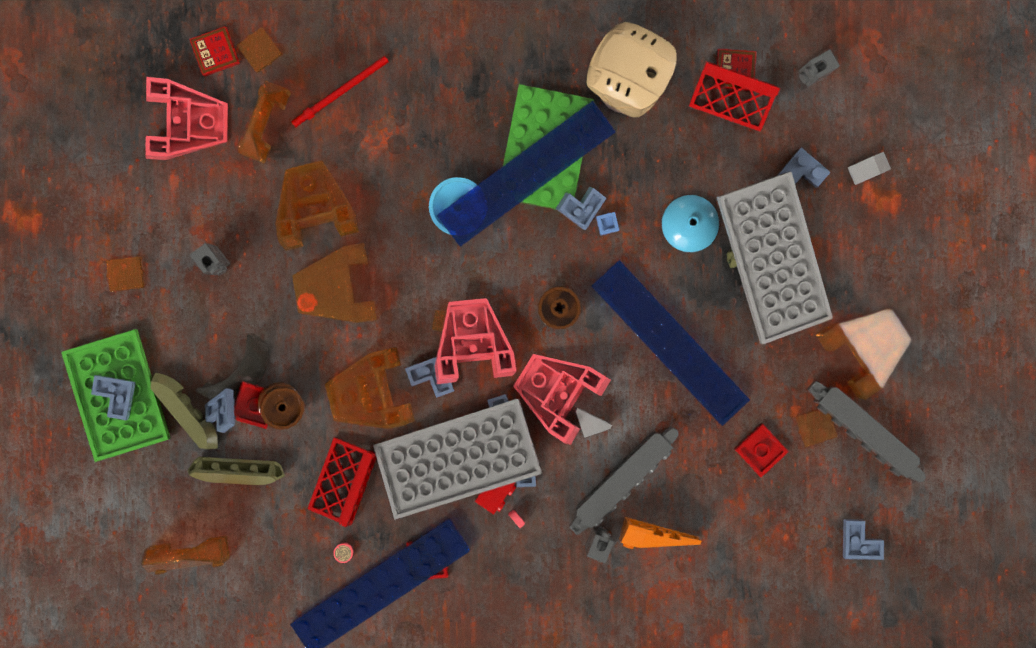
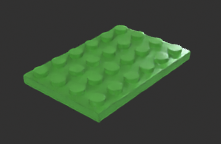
(534, 116)
(119, 358)

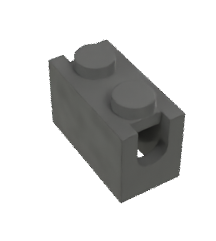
(816, 71)
(210, 260)
(599, 544)

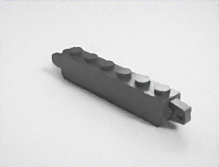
(867, 430)
(623, 479)

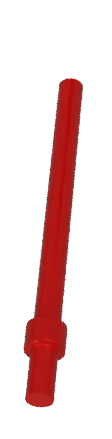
(308, 113)

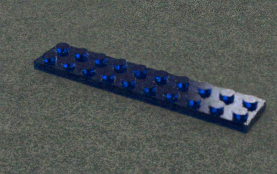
(526, 173)
(670, 343)
(381, 586)

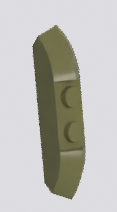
(180, 407)
(235, 471)

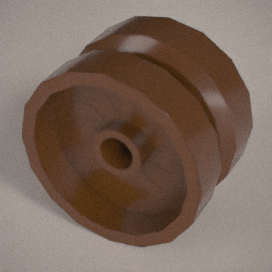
(570, 308)
(290, 403)

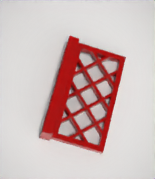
(744, 82)
(357, 488)

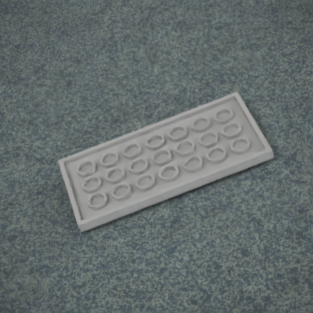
(775, 257)
(457, 459)

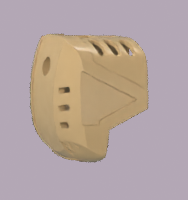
(625, 62)

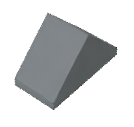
(869, 168)
(590, 424)

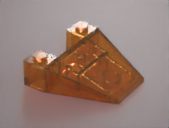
(269, 96)
(311, 199)
(327, 287)
(875, 341)
(363, 394)
(161, 558)

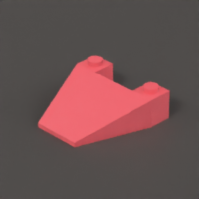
(191, 122)
(472, 335)
(553, 388)

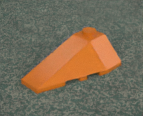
(644, 535)

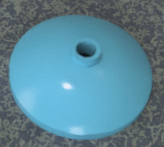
(445, 195)
(677, 224)

